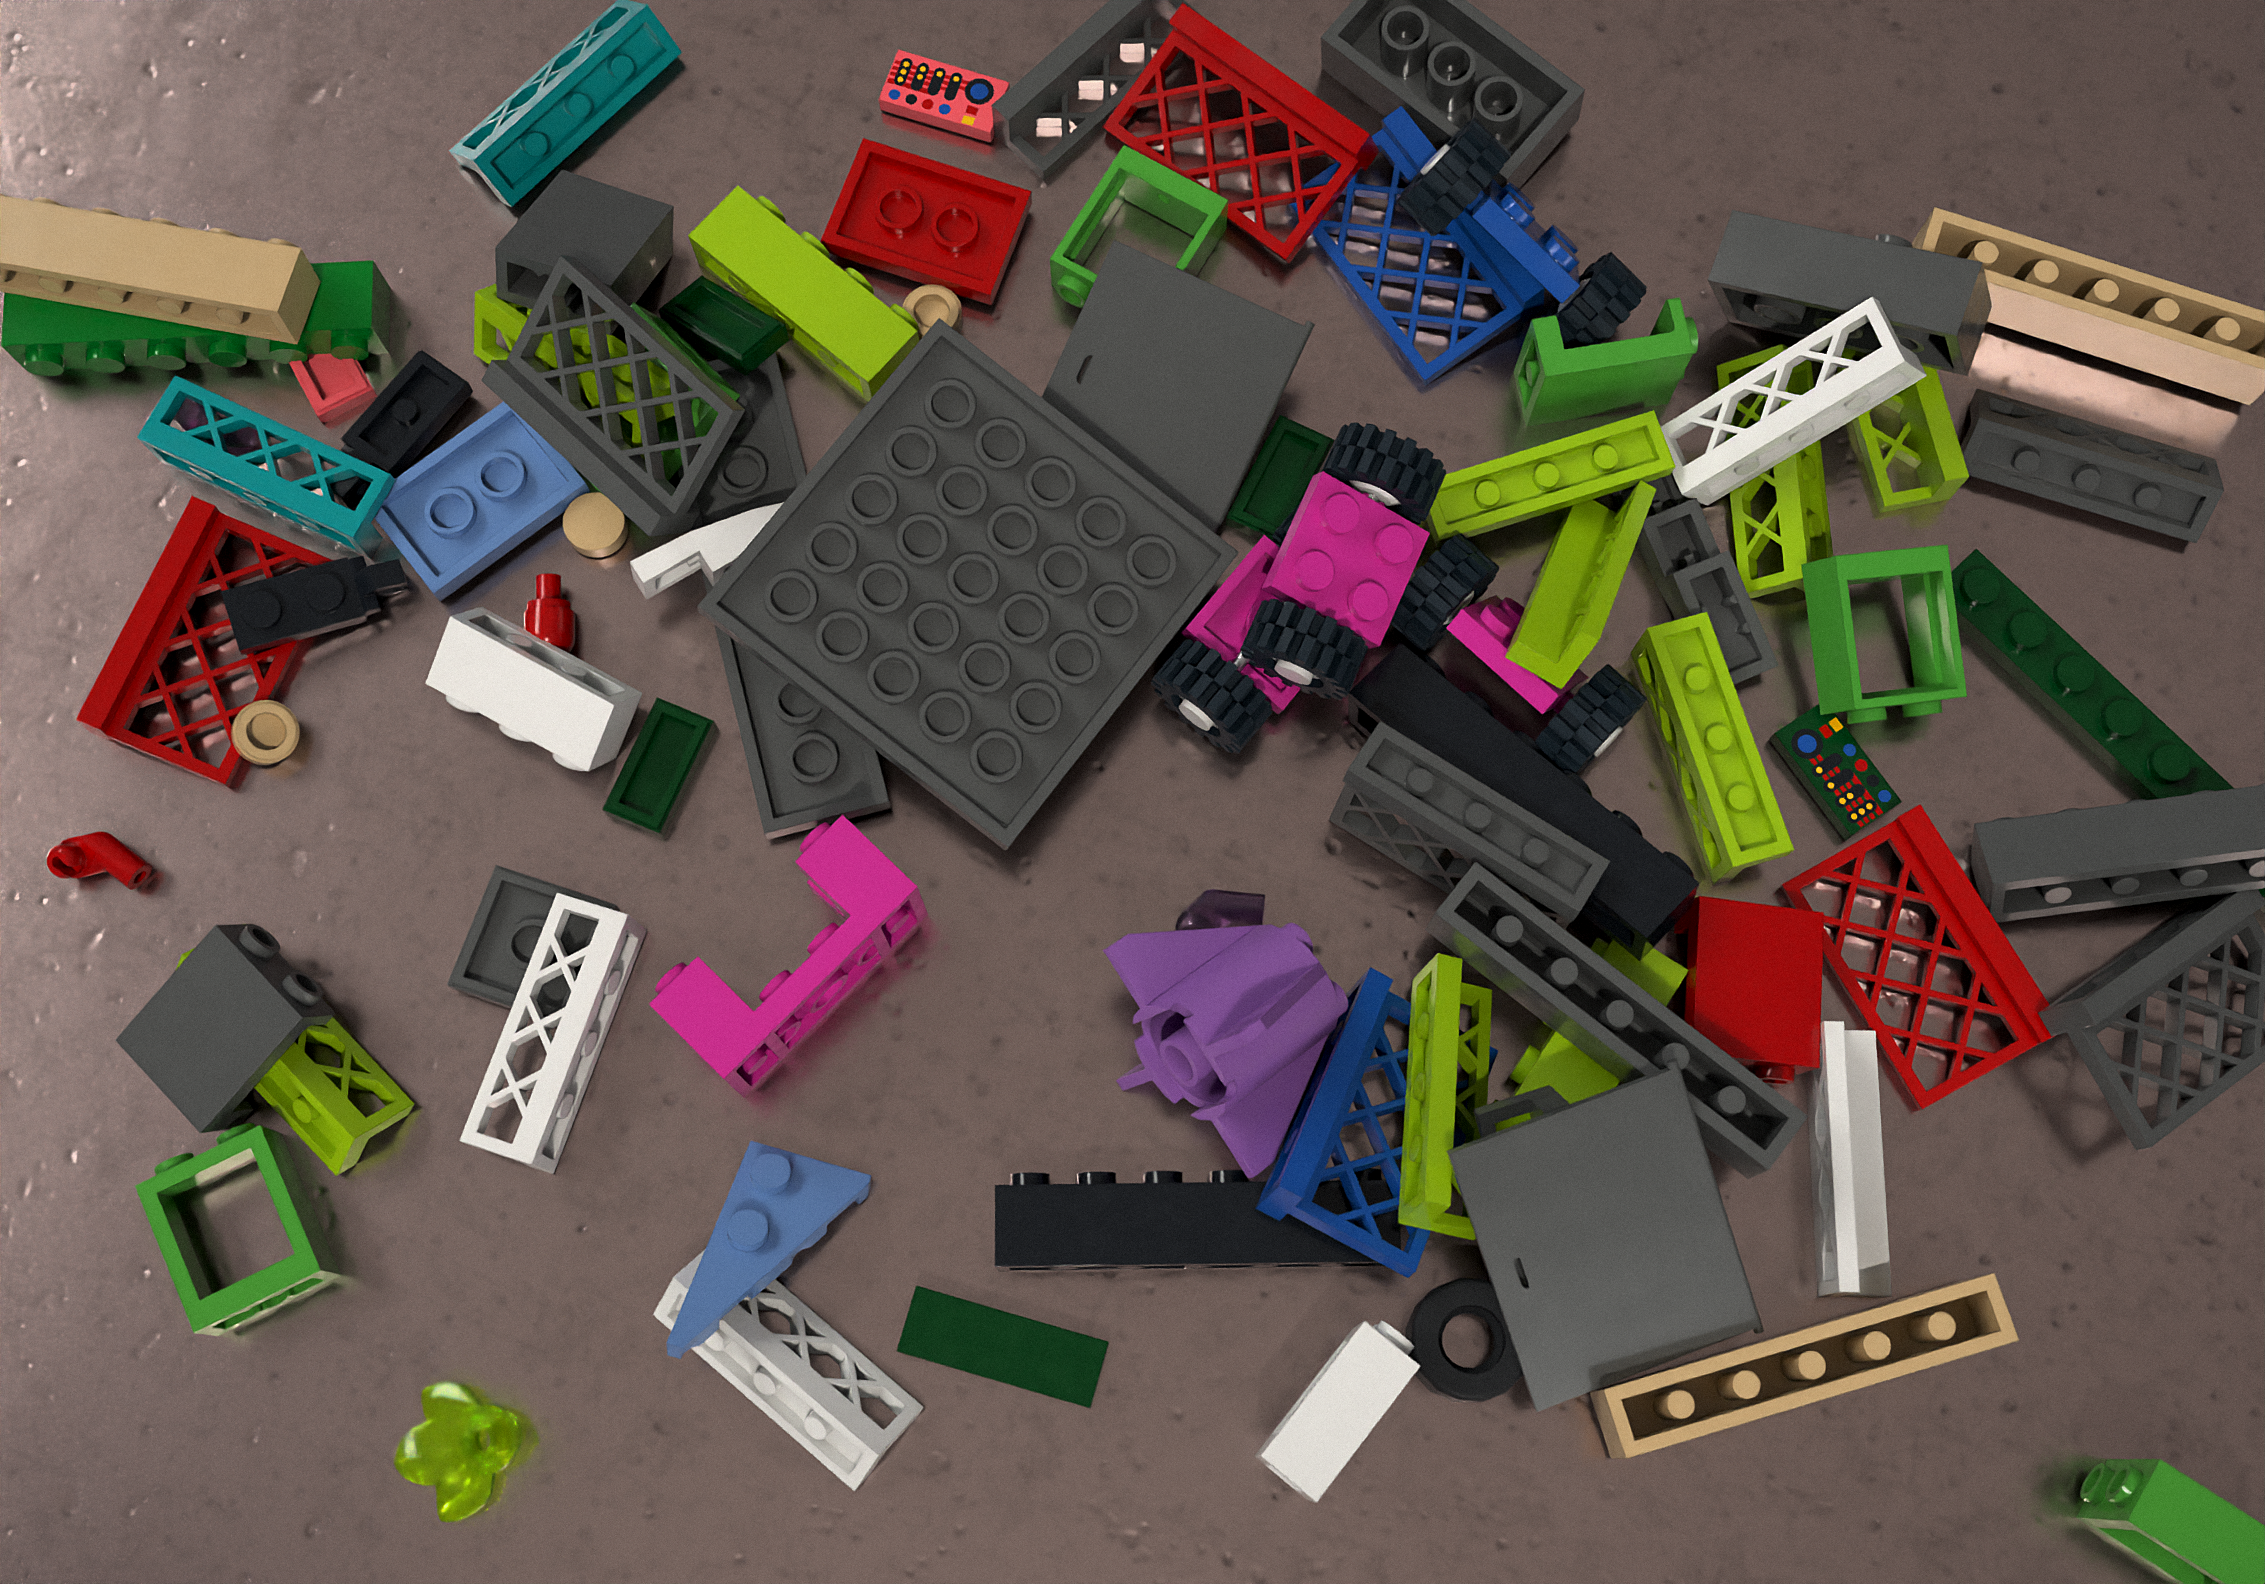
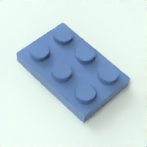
(477, 499)

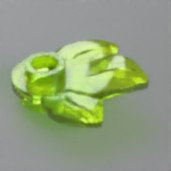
(449, 1449)

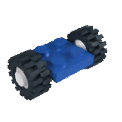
(1462, 177)

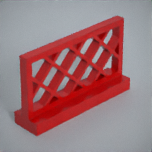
(1273, 93)
(153, 630)
(1968, 926)

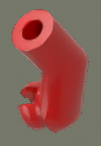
(98, 854)

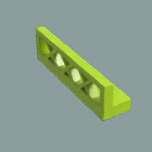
(495, 313)
(1931, 442)
(1550, 477)
(1799, 488)
(1578, 586)
(1710, 746)
(1431, 1092)
(320, 1110)

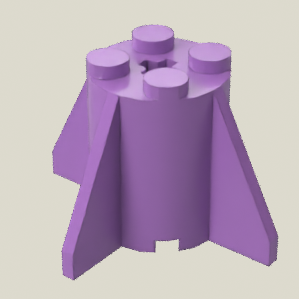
(1230, 1025)

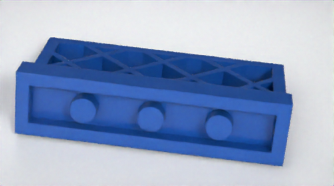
(1498, 270)
(1324, 1112)

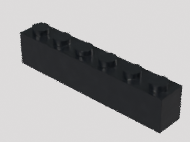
(1641, 887)
(1169, 1224)

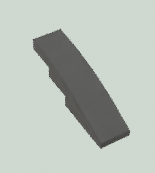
(1699, 578)

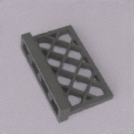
(596, 444)
(1461, 814)
(2144, 972)

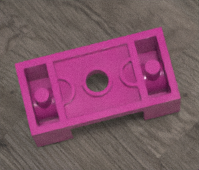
(877, 914)

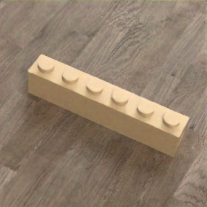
(155, 269)
(2109, 308)
(1803, 1366)

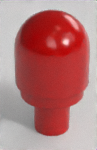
(550, 615)

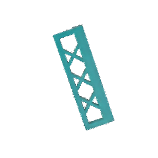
(567, 100)
(265, 488)

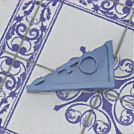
(769, 1216)

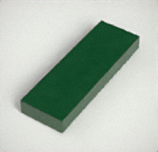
(1003, 1347)

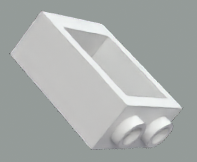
(1339, 1408)

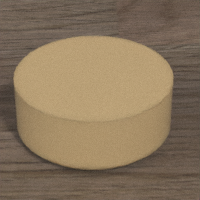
(931, 303)
(595, 525)
(265, 732)

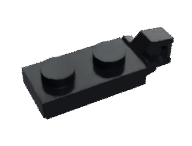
(401, 421)
(309, 601)

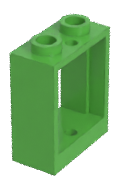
(1152, 189)
(1930, 628)
(266, 1289)
(2173, 1523)

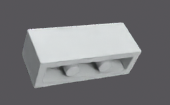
(533, 689)

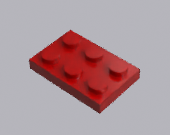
(927, 221)

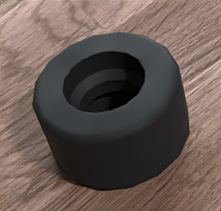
(1436, 1368)

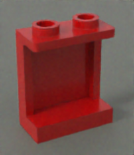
(1756, 983)

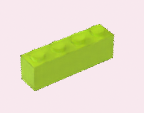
(796, 283)
(1566, 1066)

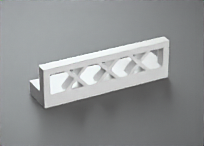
(1803, 420)
(576, 1042)
(1848, 1166)
(779, 1380)

